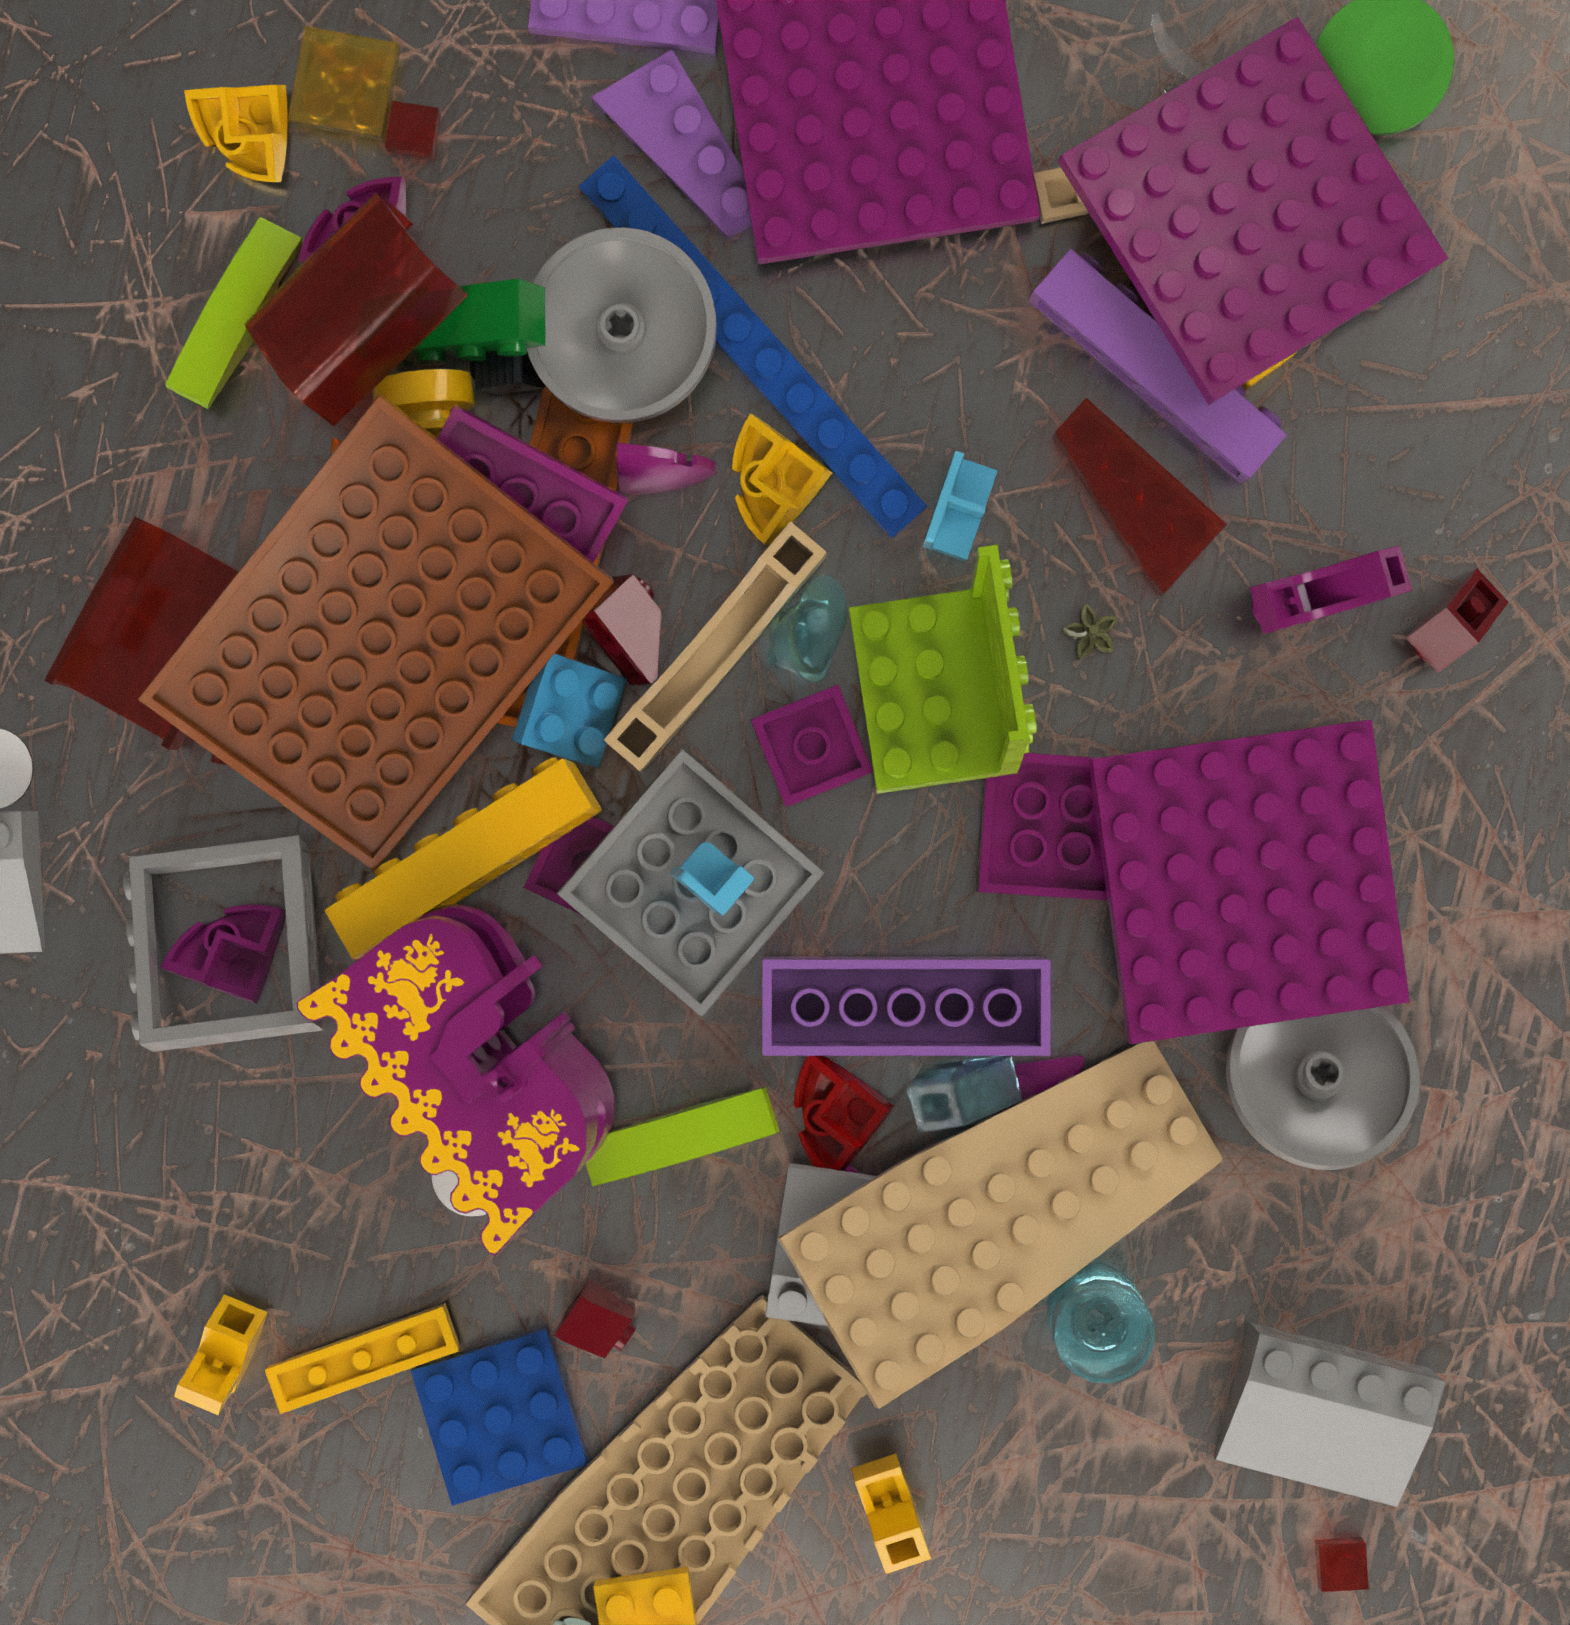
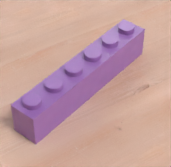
(1139, 354)

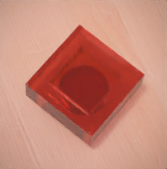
(413, 129)
(1341, 1564)

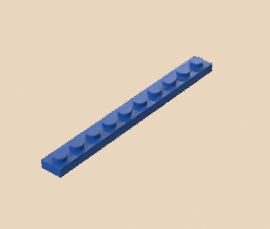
(768, 362)

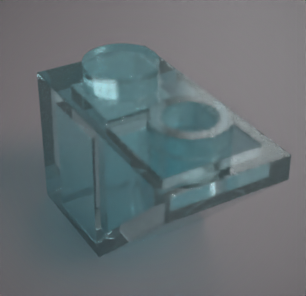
(962, 1092)

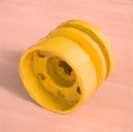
(428, 394)

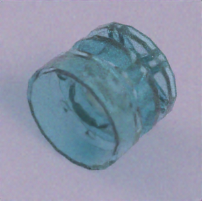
(1106, 1348)

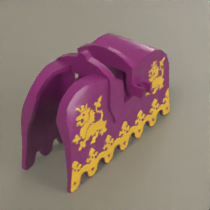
(431, 1028)

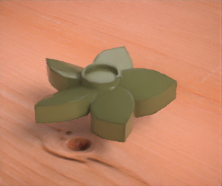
(1091, 632)

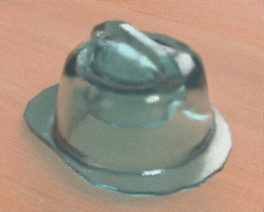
(809, 632)

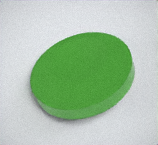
(1389, 61)

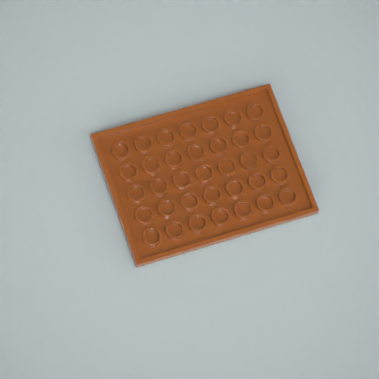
(376, 634)

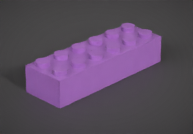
(906, 1006)

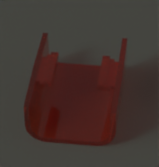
(353, 310)
(137, 620)

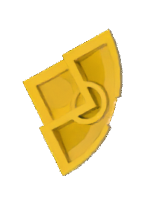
(245, 126)
(774, 478)

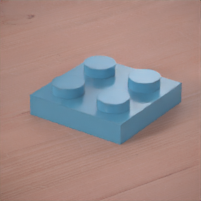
(569, 710)

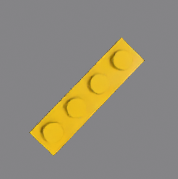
(362, 1358)

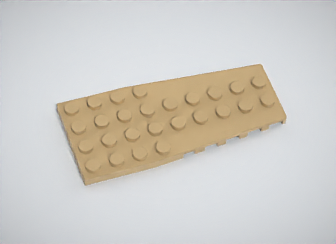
(996, 1217)
(684, 1478)

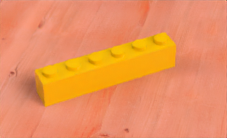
(465, 857)

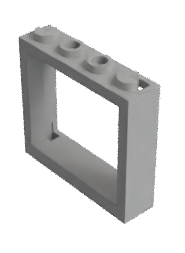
(300, 938)

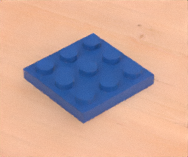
(499, 1415)

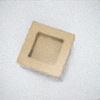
(1057, 196)

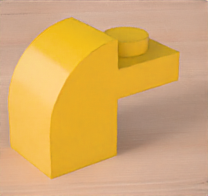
(222, 1355)
(891, 1513)

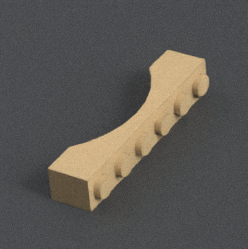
(717, 647)

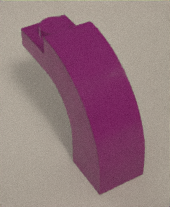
(1330, 590)

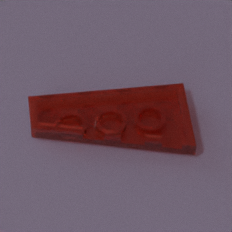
(1143, 501)

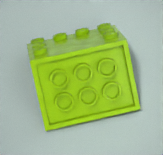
(944, 683)

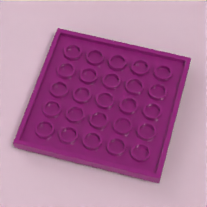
(875, 121)
(1252, 210)
(1249, 881)

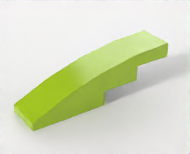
(219, 334)
(683, 1135)

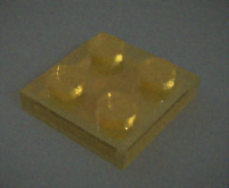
(344, 83)

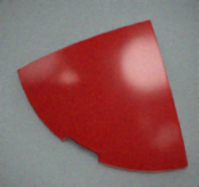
(837, 1112)

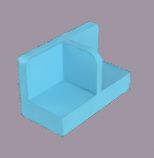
(959, 507)
(712, 877)

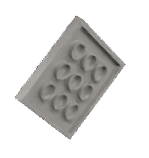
(656, 919)

